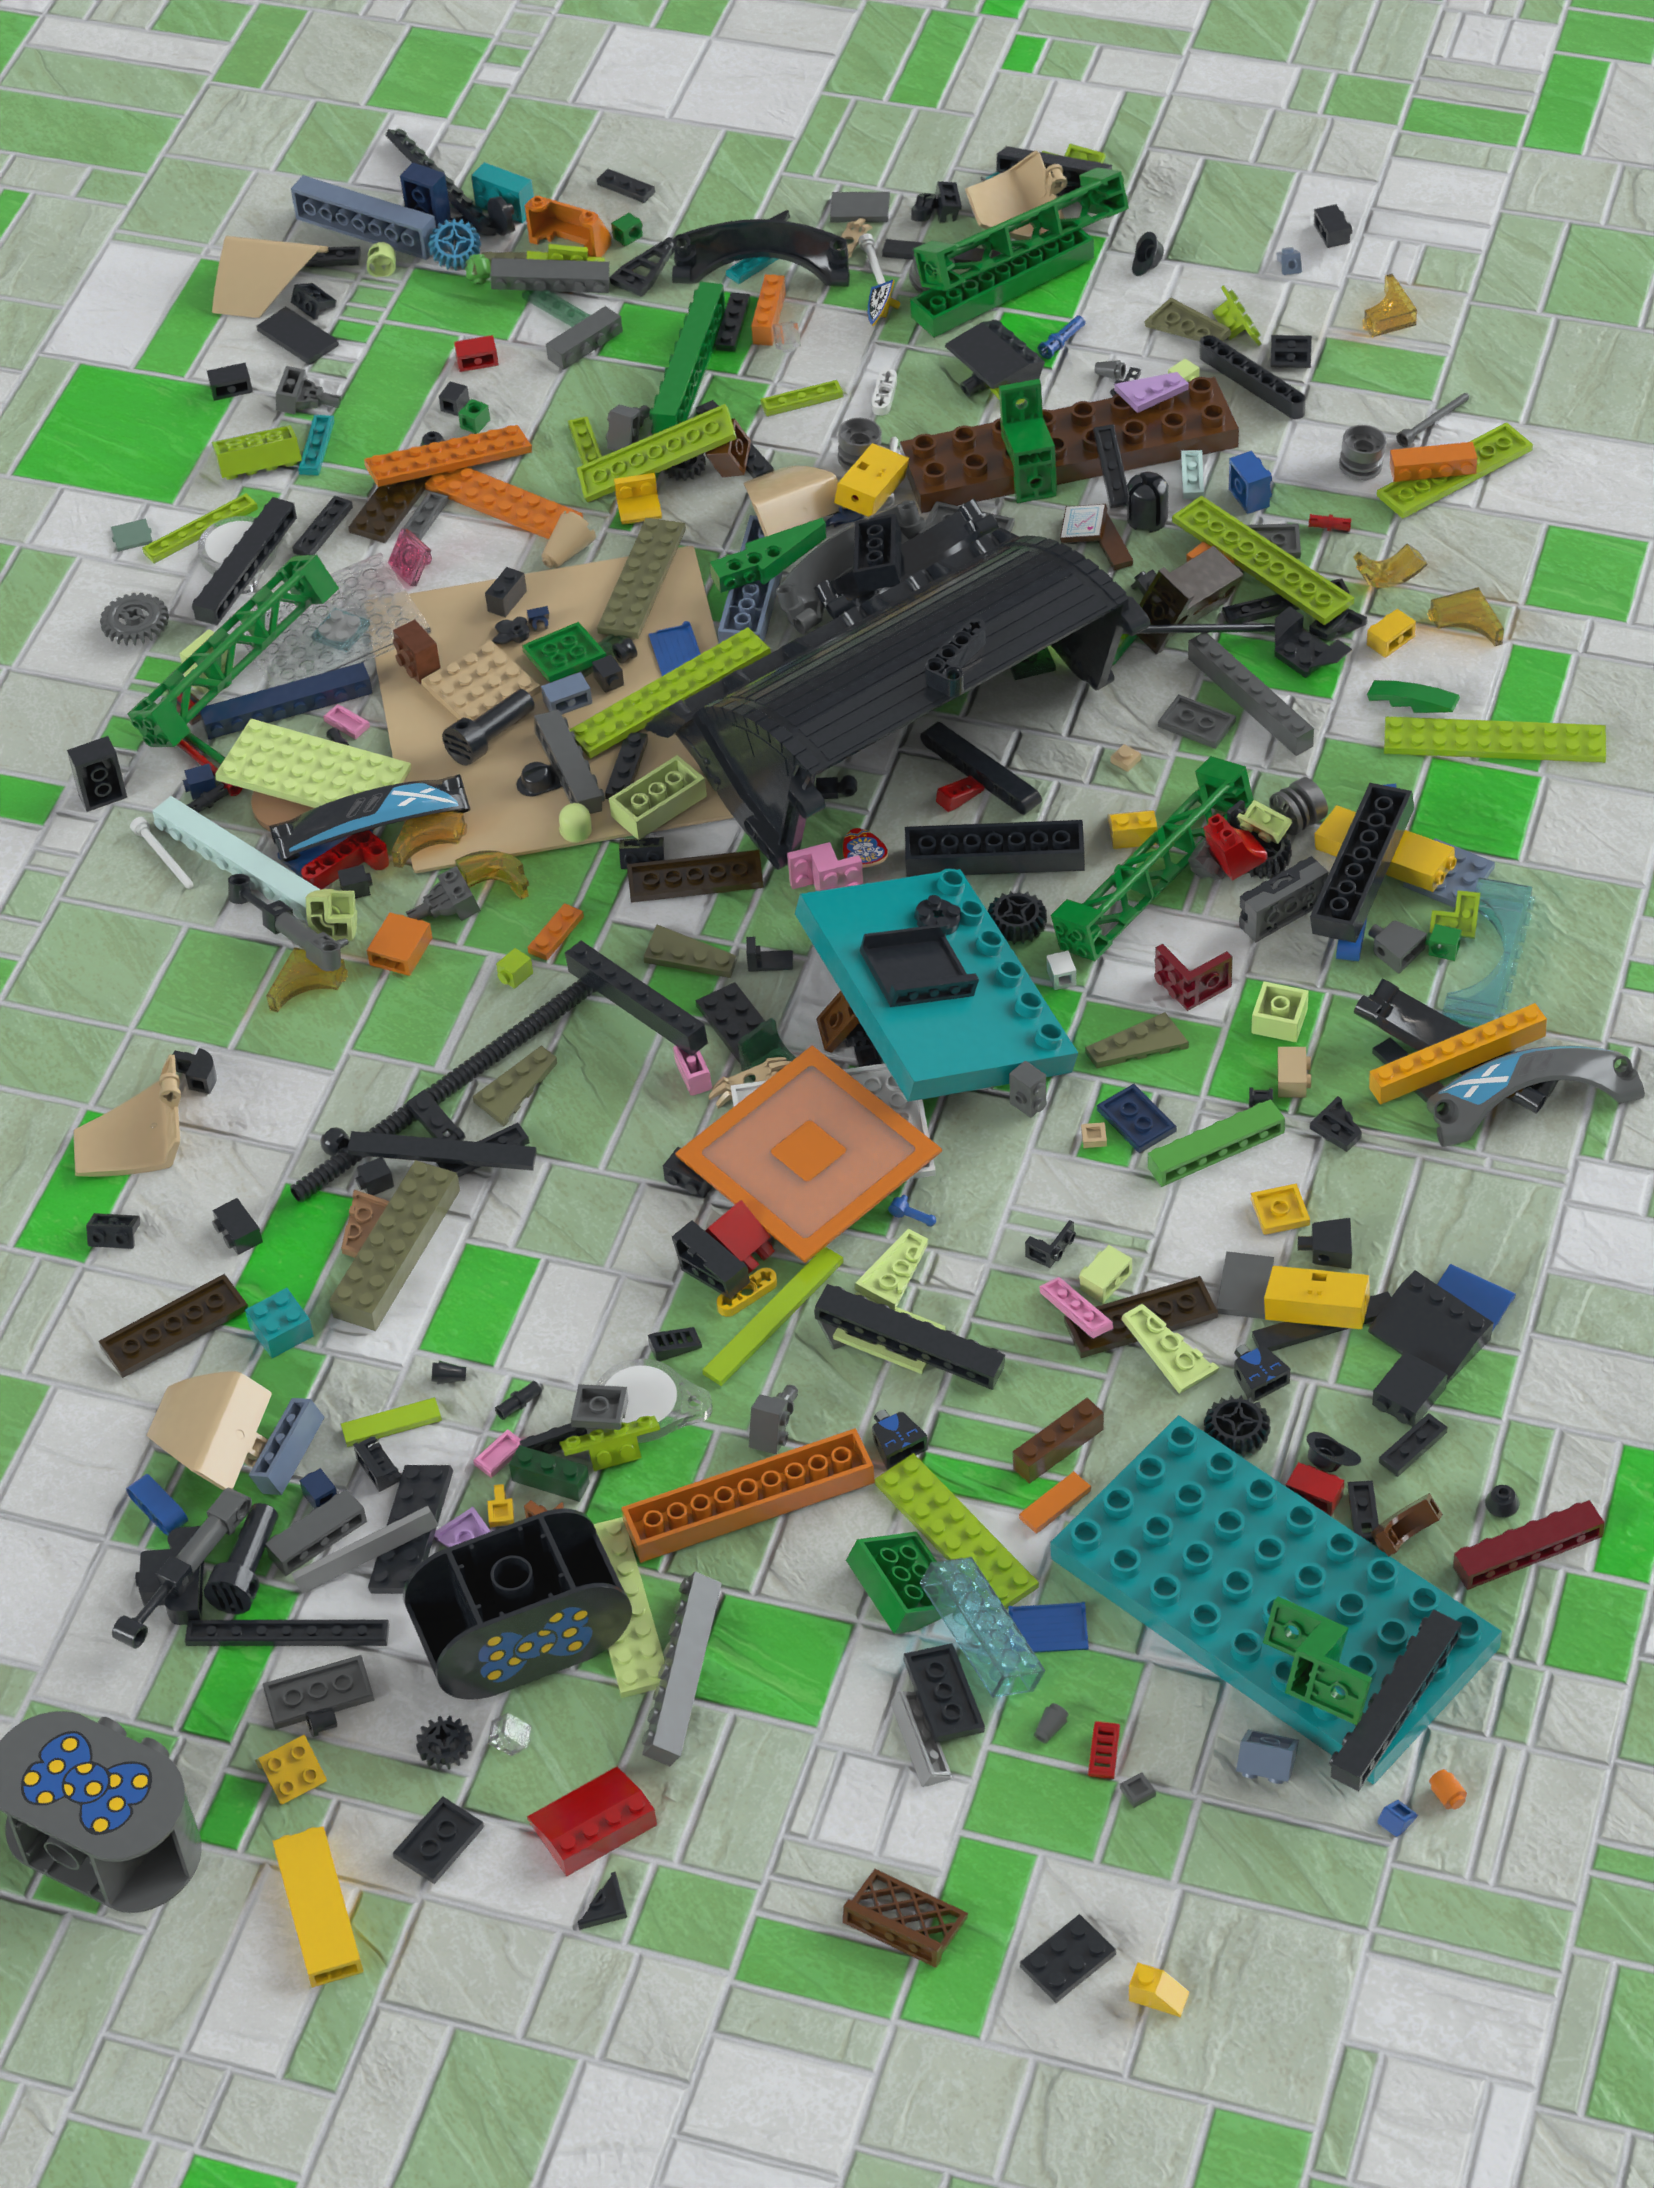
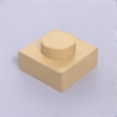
(1125, 758)
(1093, 1135)

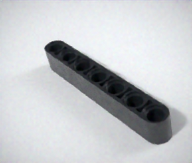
(1252, 377)
(981, 767)

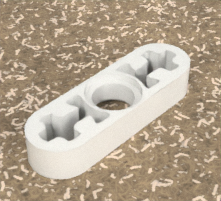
(887, 398)

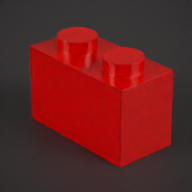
(476, 353)
(1316, 1487)

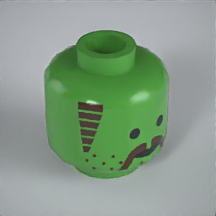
(478, 268)

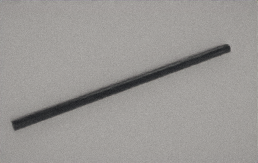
(1208, 628)

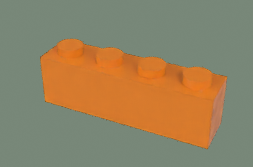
(768, 309)
(1433, 461)

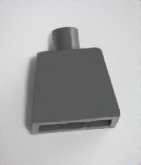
(1397, 944)

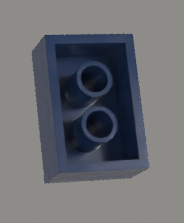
(426, 192)

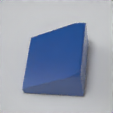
(1396, 1817)

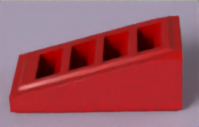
(957, 793)
(1108, 1734)

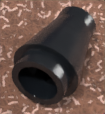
(447, 1373)

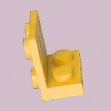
(637, 498)
(292, 1769)

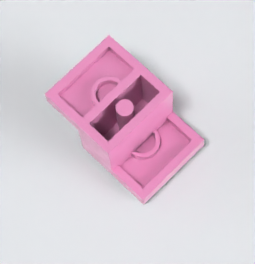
(820, 867)

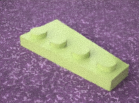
(893, 1270)
(1174, 1357)

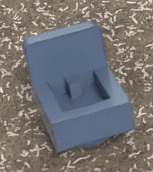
(1290, 261)

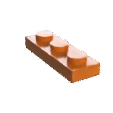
(555, 931)

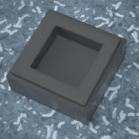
(1137, 1790)

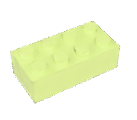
(657, 797)

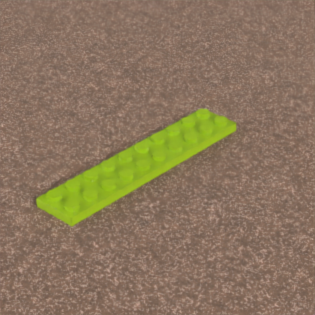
(1263, 560)
(679, 684)
(1495, 739)

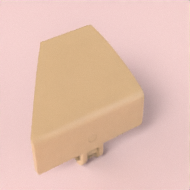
(1015, 192)
(256, 272)
(792, 497)
(123, 1139)
(212, 1424)

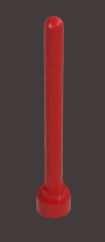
(232, 789)

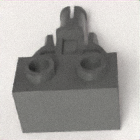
(300, 393)
(625, 425)
(447, 898)
(770, 1419)

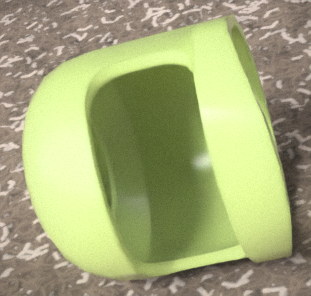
(381, 254)
(575, 822)

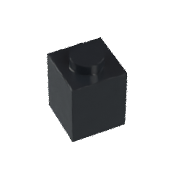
(453, 398)
(608, 673)
(355, 880)
(374, 1177)

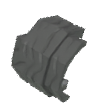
(1204, 864)

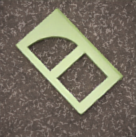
(881, 1351)

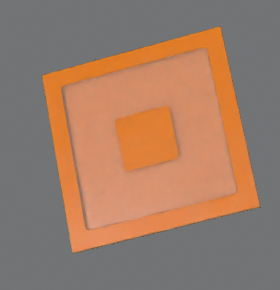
(809, 1153)

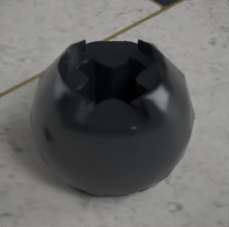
(334, 1141)

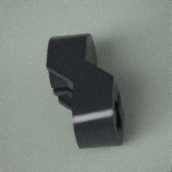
(923, 207)

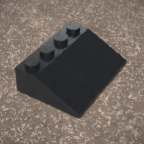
(996, 355)
(1432, 1325)

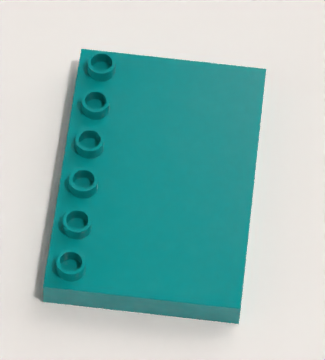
(942, 1043)

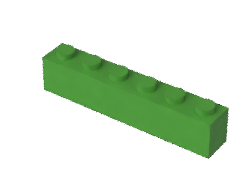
(1216, 1142)

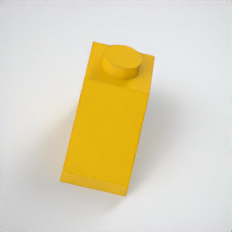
(1157, 1990)

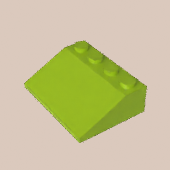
(257, 452)

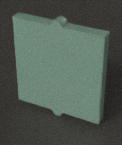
(131, 535)

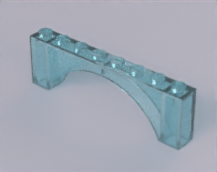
(1508, 910)

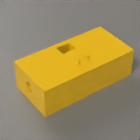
(871, 480)
(1317, 1297)

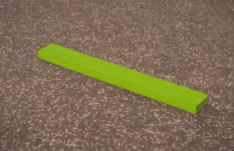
(772, 1316)

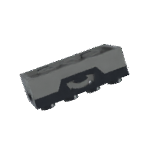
(1281, 899)

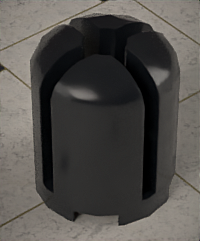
(1147, 501)

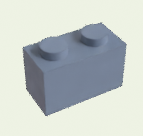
(567, 694)

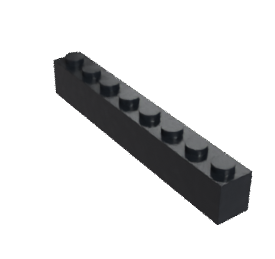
(244, 561)
(636, 998)
(910, 1336)
(1395, 1700)

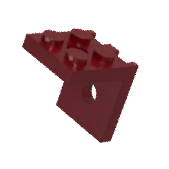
(1192, 986)

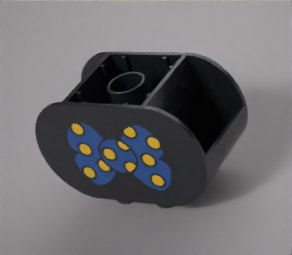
(516, 1604)

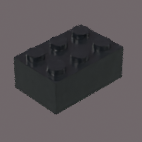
(97, 773)

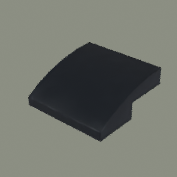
(1291, 351)

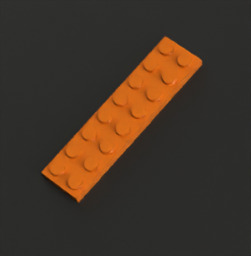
(447, 455)
(499, 500)

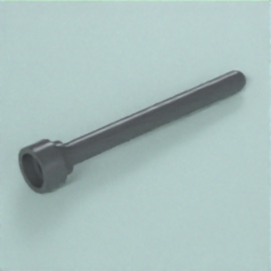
(1407, 436)

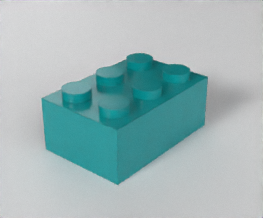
(492, 181)

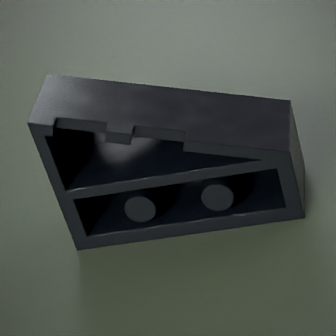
(709, 1261)

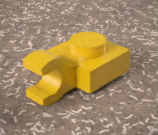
(501, 1509)

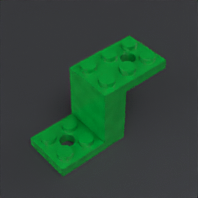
(1028, 441)
(1317, 1660)

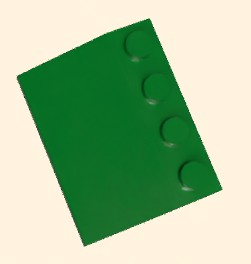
(891, 1575)

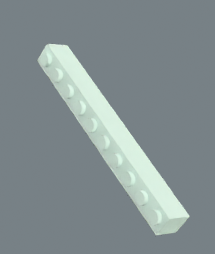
(233, 854)

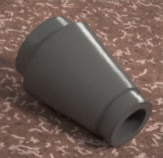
(1111, 369)
(1051, 1722)

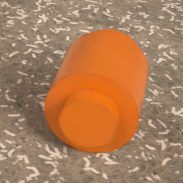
(1448, 1789)

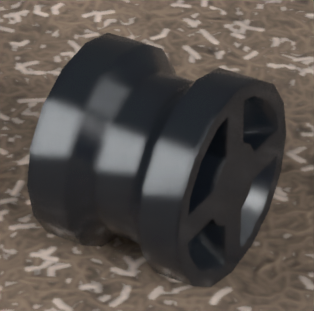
(624, 650)

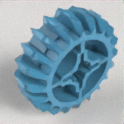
(439, 242)

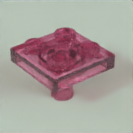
(409, 557)

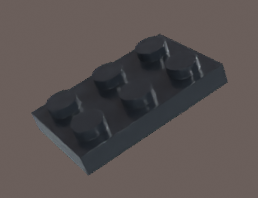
(438, 1840)
(1067, 1958)

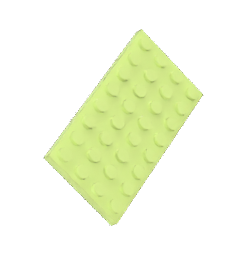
(304, 766)

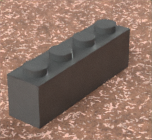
(584, 337)
(316, 1532)

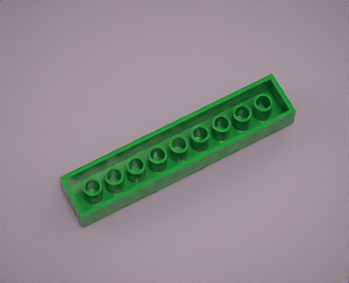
(944, 310)
(690, 358)

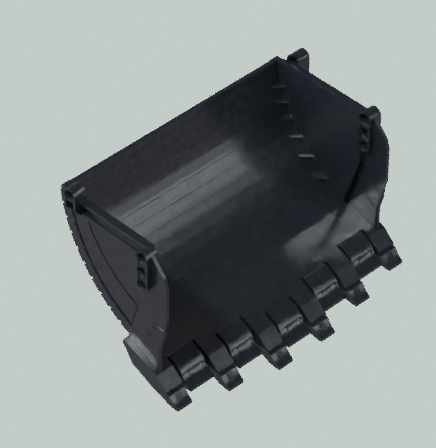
(863, 674)

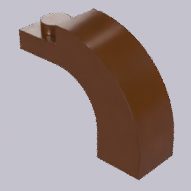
(1406, 1523)

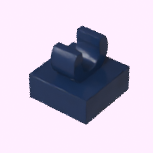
(538, 615)

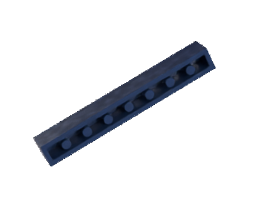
(286, 700)

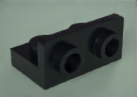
(311, 299)
(640, 850)
(112, 1230)

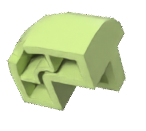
(332, 913)

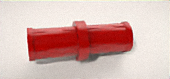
(1330, 522)

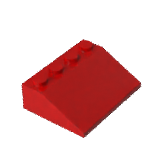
(593, 1820)

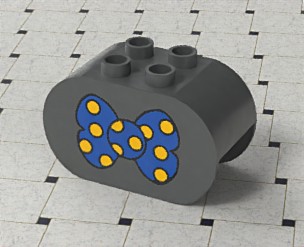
(98, 1810)

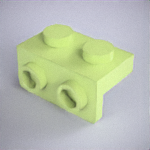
(1265, 822)

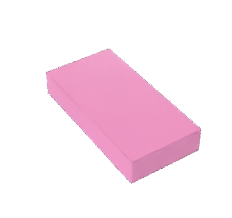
(346, 721)
(497, 1454)

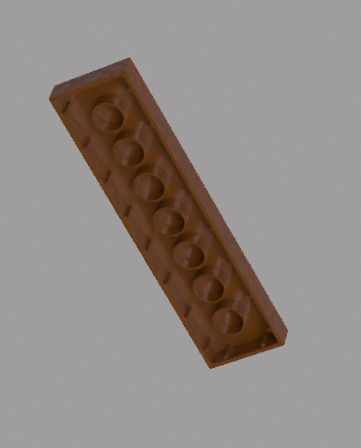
(977, 466)

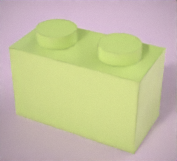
(1105, 1273)

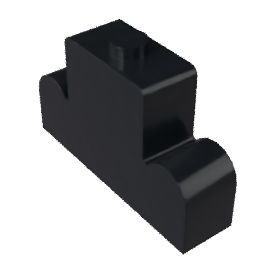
(190, 1603)

